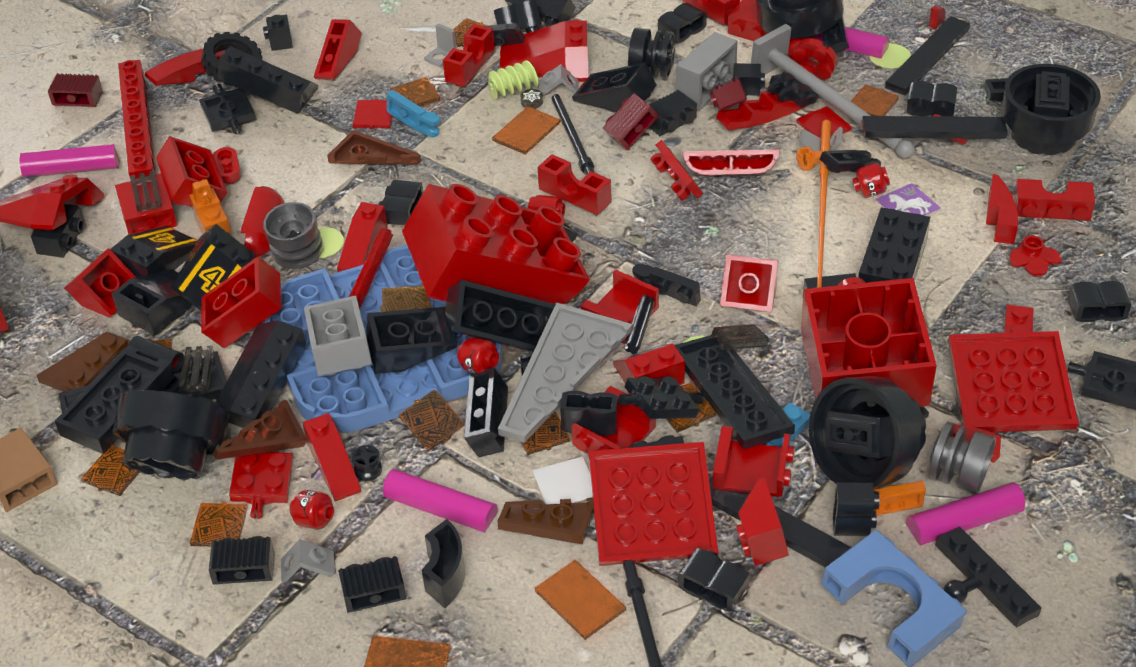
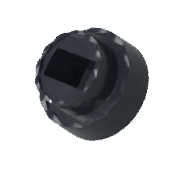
(804, 16)
(1049, 107)
(866, 431)
(168, 432)

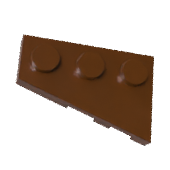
(84, 364)
(553, 521)

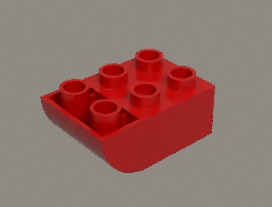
(493, 245)

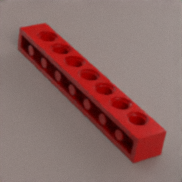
(136, 119)

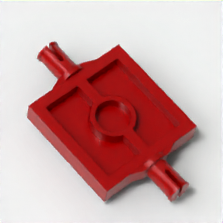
(261, 480)

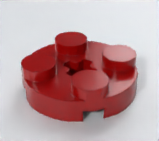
(813, 48)

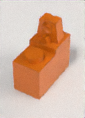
(207, 207)

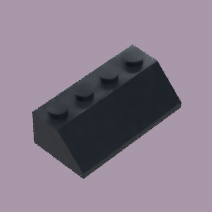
(265, 80)
(496, 315)
(261, 371)

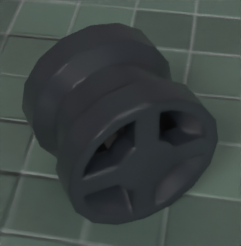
(366, 462)

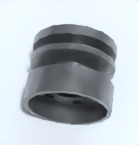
(293, 235)
(961, 457)

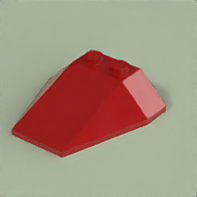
(550, 47)
(44, 205)

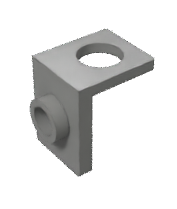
(445, 41)
(555, 77)
(810, 140)
(309, 557)

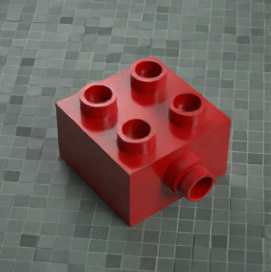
(868, 332)

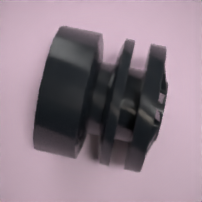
(657, 53)

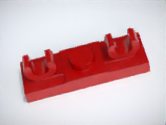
(677, 171)

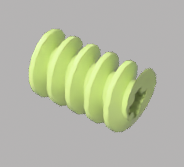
(512, 77)

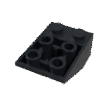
(150, 301)

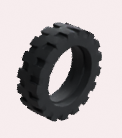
(222, 42)

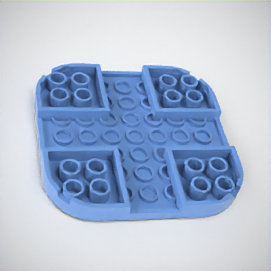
(360, 396)

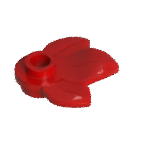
(1034, 256)

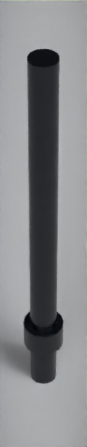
(585, 162)
(635, 590)

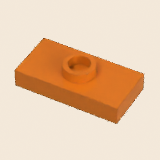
(901, 497)

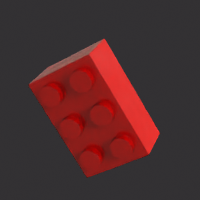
(185, 164)
(241, 302)

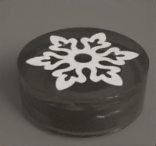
(531, 98)

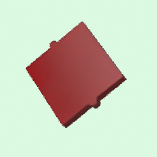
(372, 114)
(813, 121)

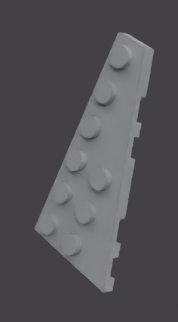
(564, 357)

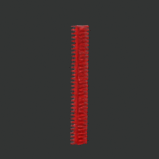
(371, 265)

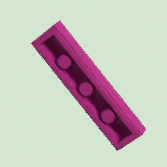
(864, 42)
(69, 160)
(439, 500)
(967, 512)

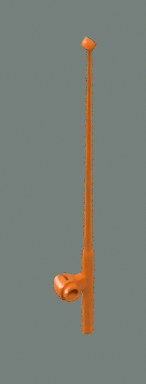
(805, 160)

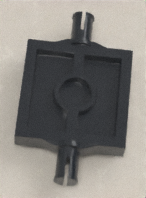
(227, 109)
(1108, 379)
(661, 398)

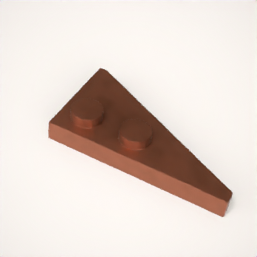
(364, 149)
(270, 433)

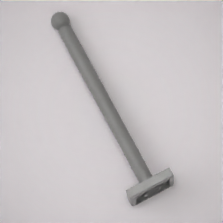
(772, 52)

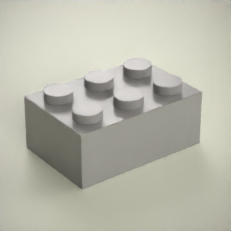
(705, 67)
(337, 336)

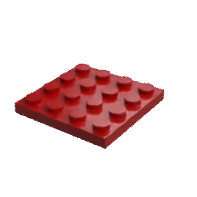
(1012, 381)
(651, 503)

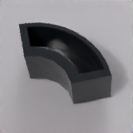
(446, 569)

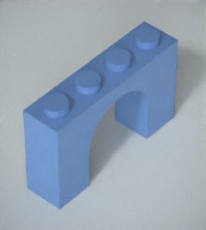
(879, 561)

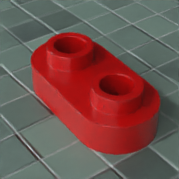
(228, 164)

